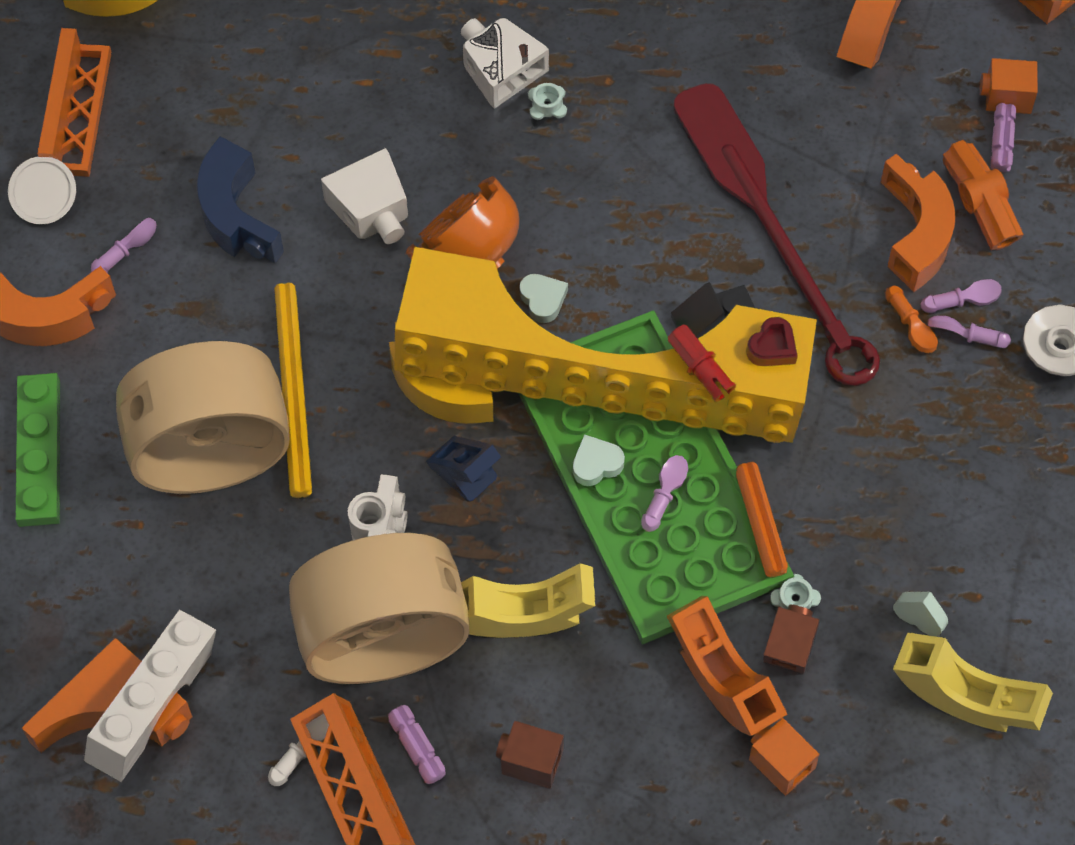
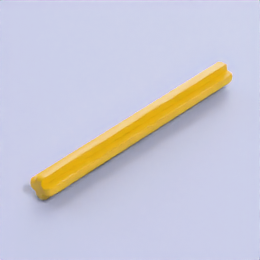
(293, 389)

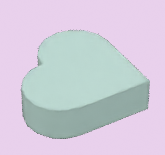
(543, 296)
(597, 460)
(921, 610)

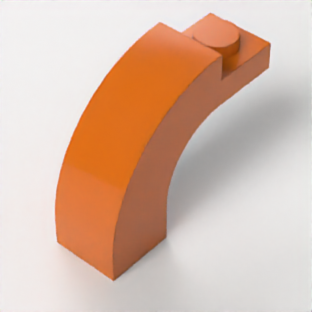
(867, 31)
(923, 250)
(53, 318)
(730, 684)

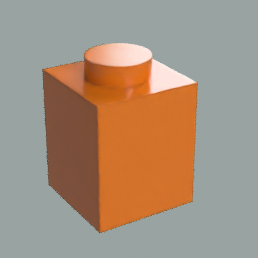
(1010, 83)
(783, 755)

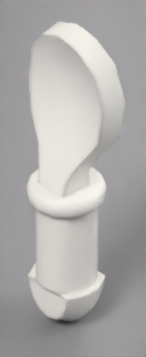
(279, 774)

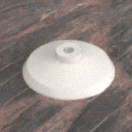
(41, 190)

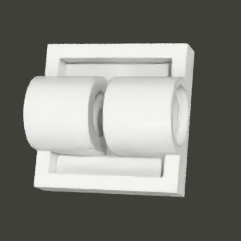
(378, 512)

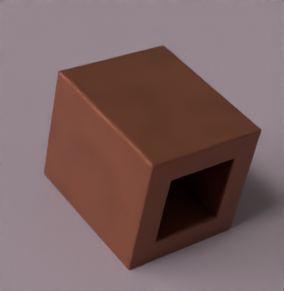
(791, 638)
(530, 754)

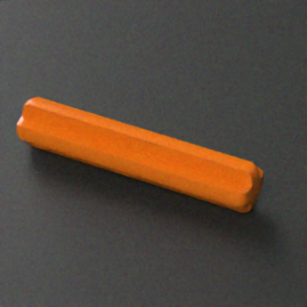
(761, 519)

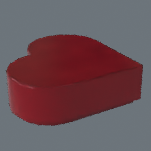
(773, 344)

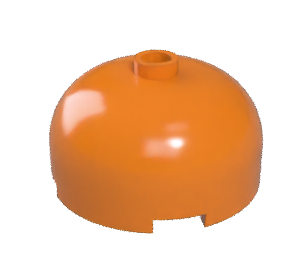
(482, 225)

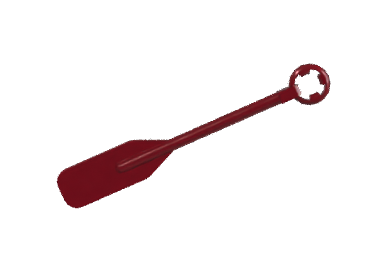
(741, 172)

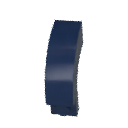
(219, 183)

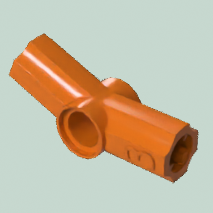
(983, 194)

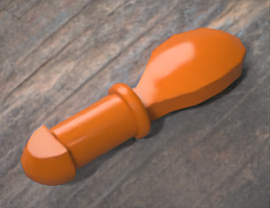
(919, 333)

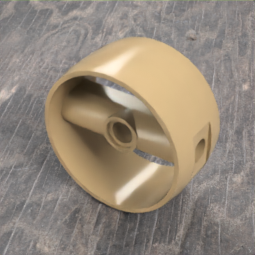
(202, 417)
(378, 608)

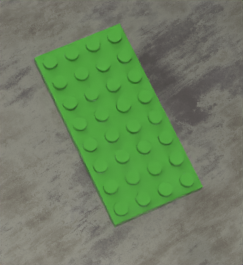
(705, 531)

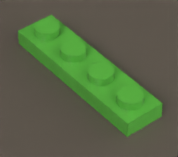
(38, 450)

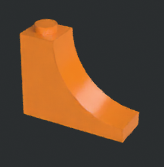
(91, 693)

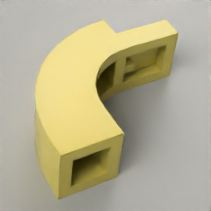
(529, 608)
(957, 688)

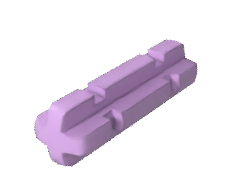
(1003, 137)
(416, 744)

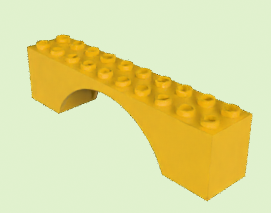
(469, 330)

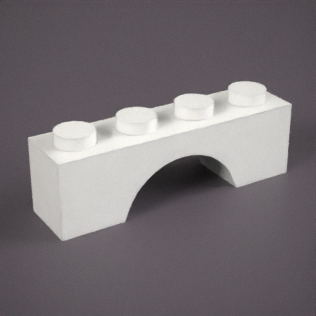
(132, 715)

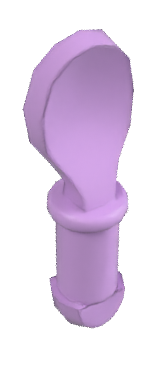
(137, 237)
(979, 293)
(975, 333)
(671, 478)

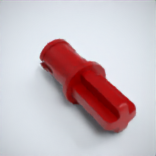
(700, 362)

